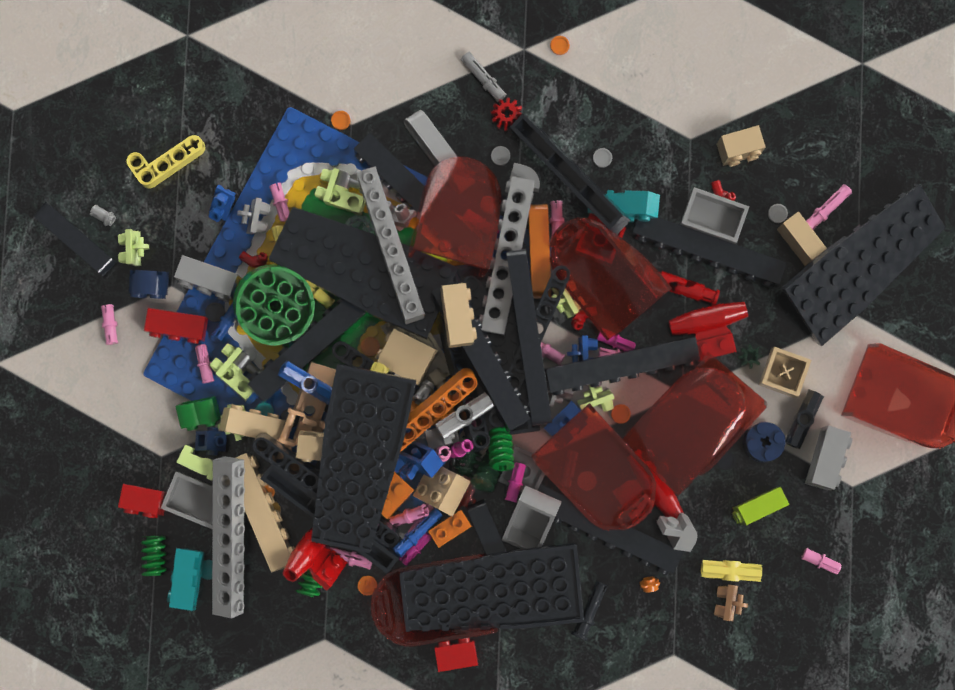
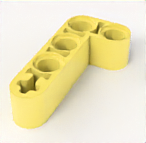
(169, 158)

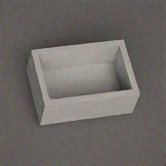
(714, 215)
(207, 278)
(829, 458)
(190, 499)
(531, 519)

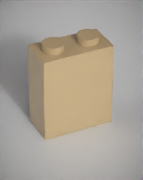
(801, 238)
(406, 355)

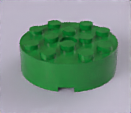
(253, 302)

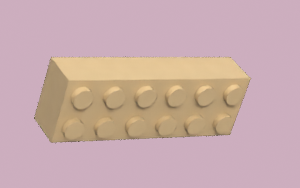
(263, 517)

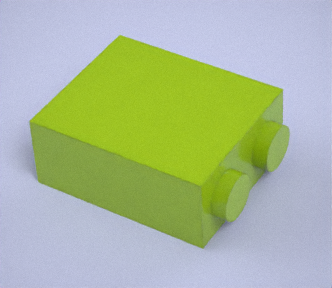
(760, 506)

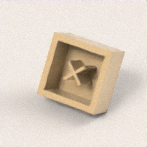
(740, 146)
(784, 372)
(442, 490)

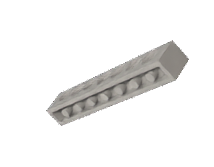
(515, 186)
(390, 245)
(228, 537)

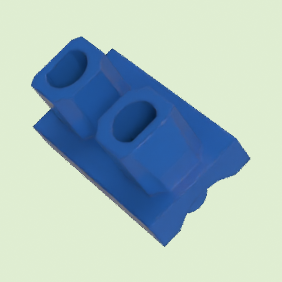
(221, 204)
(581, 349)

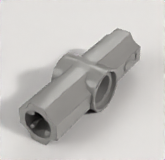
(454, 423)

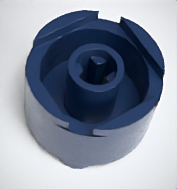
(148, 282)
(775, 441)

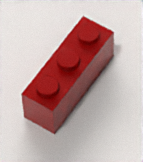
(175, 325)

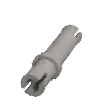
(480, 73)

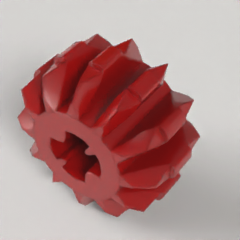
(500, 118)

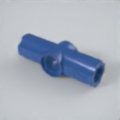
(297, 377)

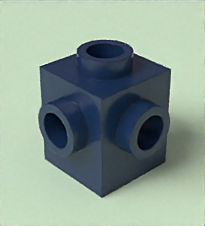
(210, 441)

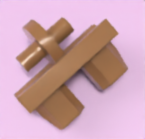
(727, 611)

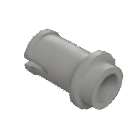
(103, 215)
(423, 392)

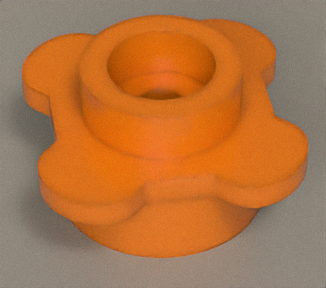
(649, 584)

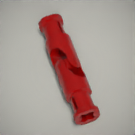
(691, 289)

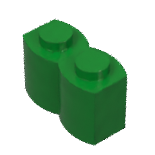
(198, 413)

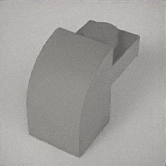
(525, 172)
(435, 440)
(679, 531)

